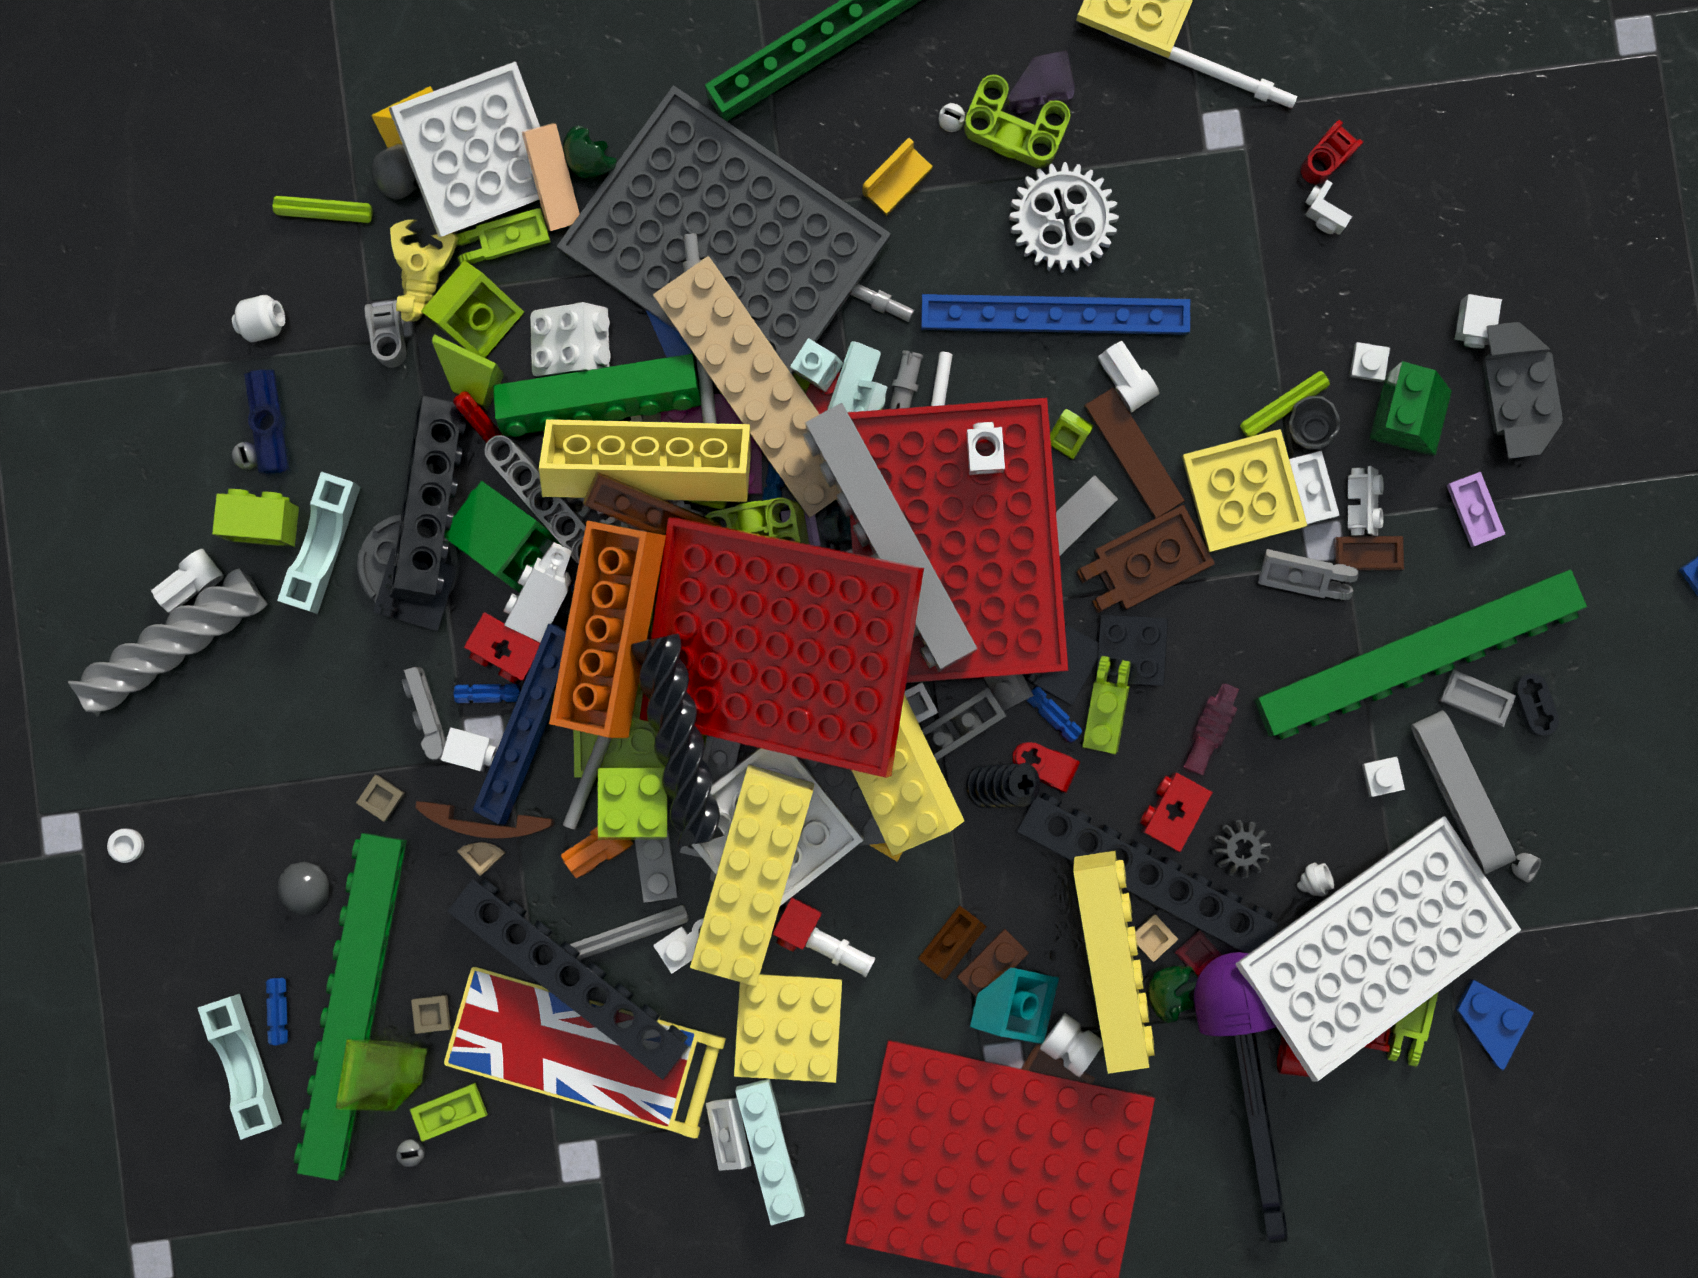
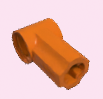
(592, 852)

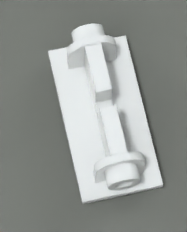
(1367, 488)

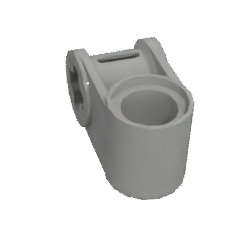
(386, 327)

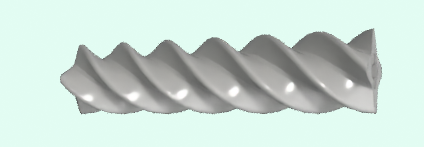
(165, 646)

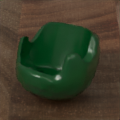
(585, 156)
(1170, 992)

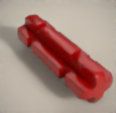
(476, 416)

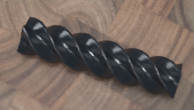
(678, 740)

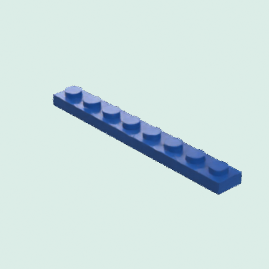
(1055, 314)

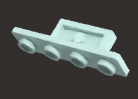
(855, 381)

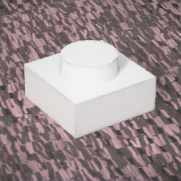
(1369, 362)
(1383, 776)

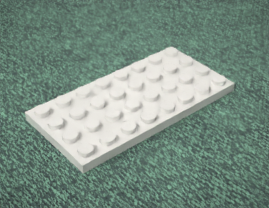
(1378, 948)

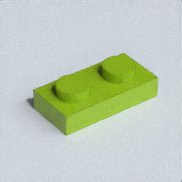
(448, 1112)

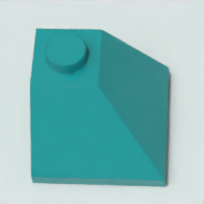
(1016, 1005)

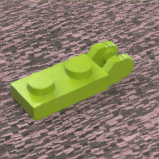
(505, 236)
(1107, 708)
(1416, 1026)

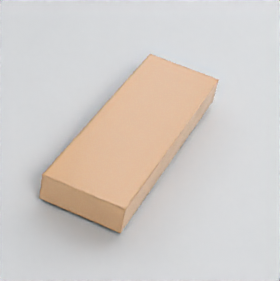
(551, 176)

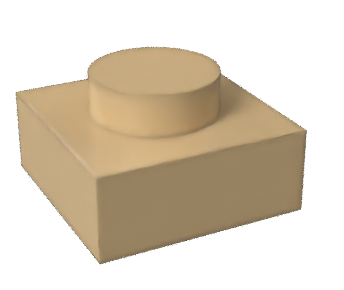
(1154, 937)

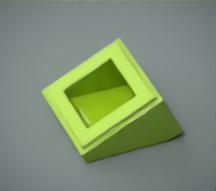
(1069, 433)

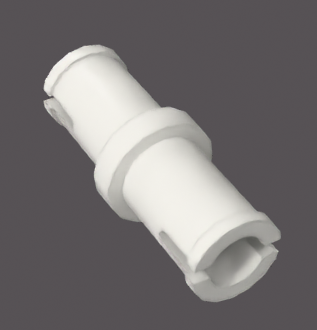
(840, 952)

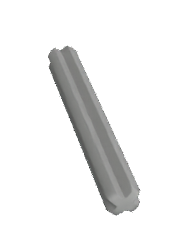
(631, 932)

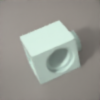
(817, 365)

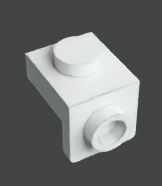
(1327, 216)

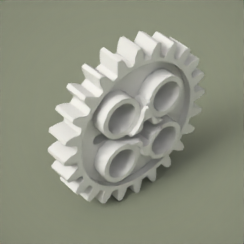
(1092, 211)

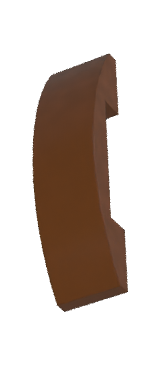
(444, 814)

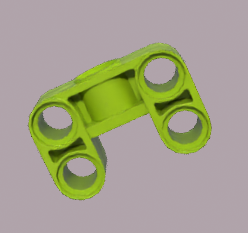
(1012, 135)
(764, 519)

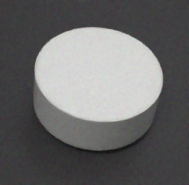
(125, 845)

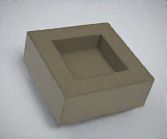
(380, 798)
(431, 1014)

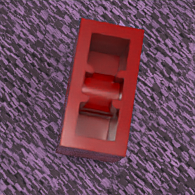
(483, 645)
(1191, 800)

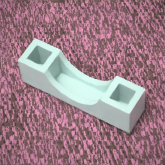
(329, 518)
(250, 1091)
(770, 1151)

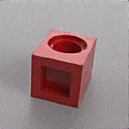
(796, 924)

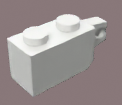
(541, 593)

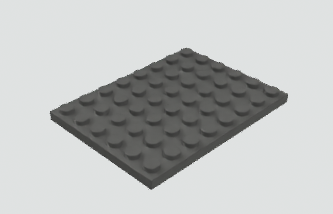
(763, 223)

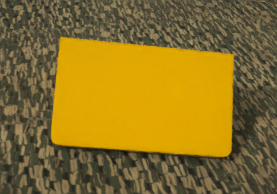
(896, 177)

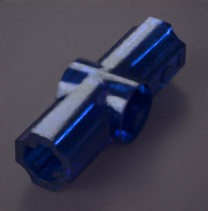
(264, 400)

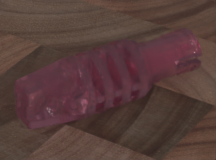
(1212, 728)

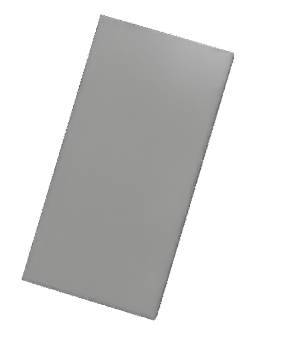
(1477, 698)

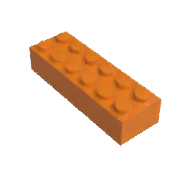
(606, 616)

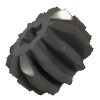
(1229, 847)

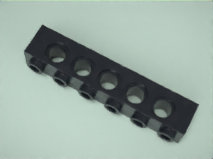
(408, 581)

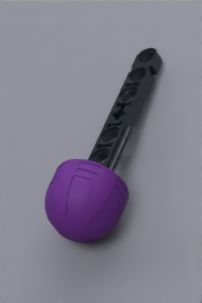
(1231, 1007)

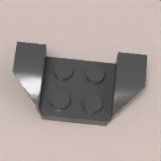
(1521, 389)
(846, 793)

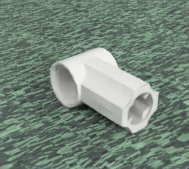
(1132, 384)
(192, 577)

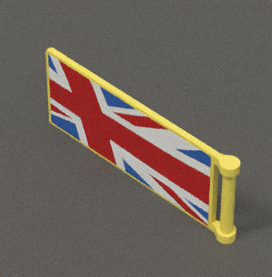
(541, 1044)

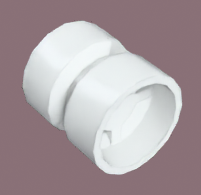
(1072, 1045)

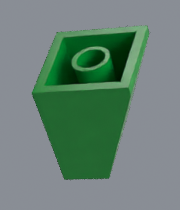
(1411, 408)
(499, 535)

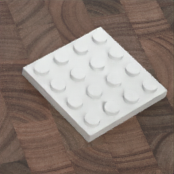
(470, 147)
(825, 832)

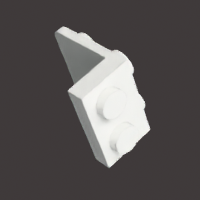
(569, 339)

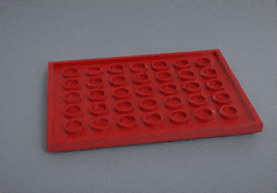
(982, 533)
(790, 642)
(998, 1167)

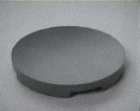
(377, 549)

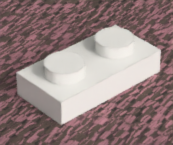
(1314, 487)
(728, 1134)

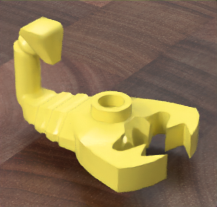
(419, 268)

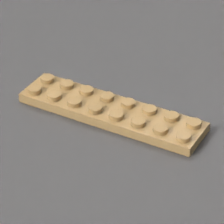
(748, 377)

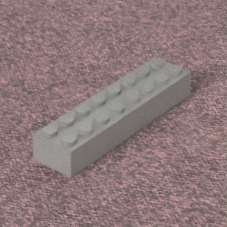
(886, 530)

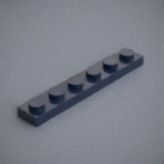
(522, 730)

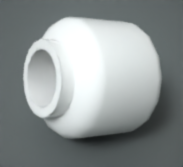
(258, 318)

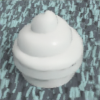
(1316, 880)

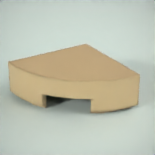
(481, 855)

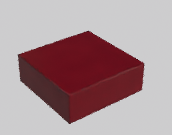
(1197, 952)

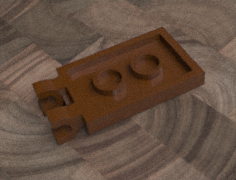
(1148, 560)

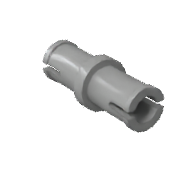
(906, 380)

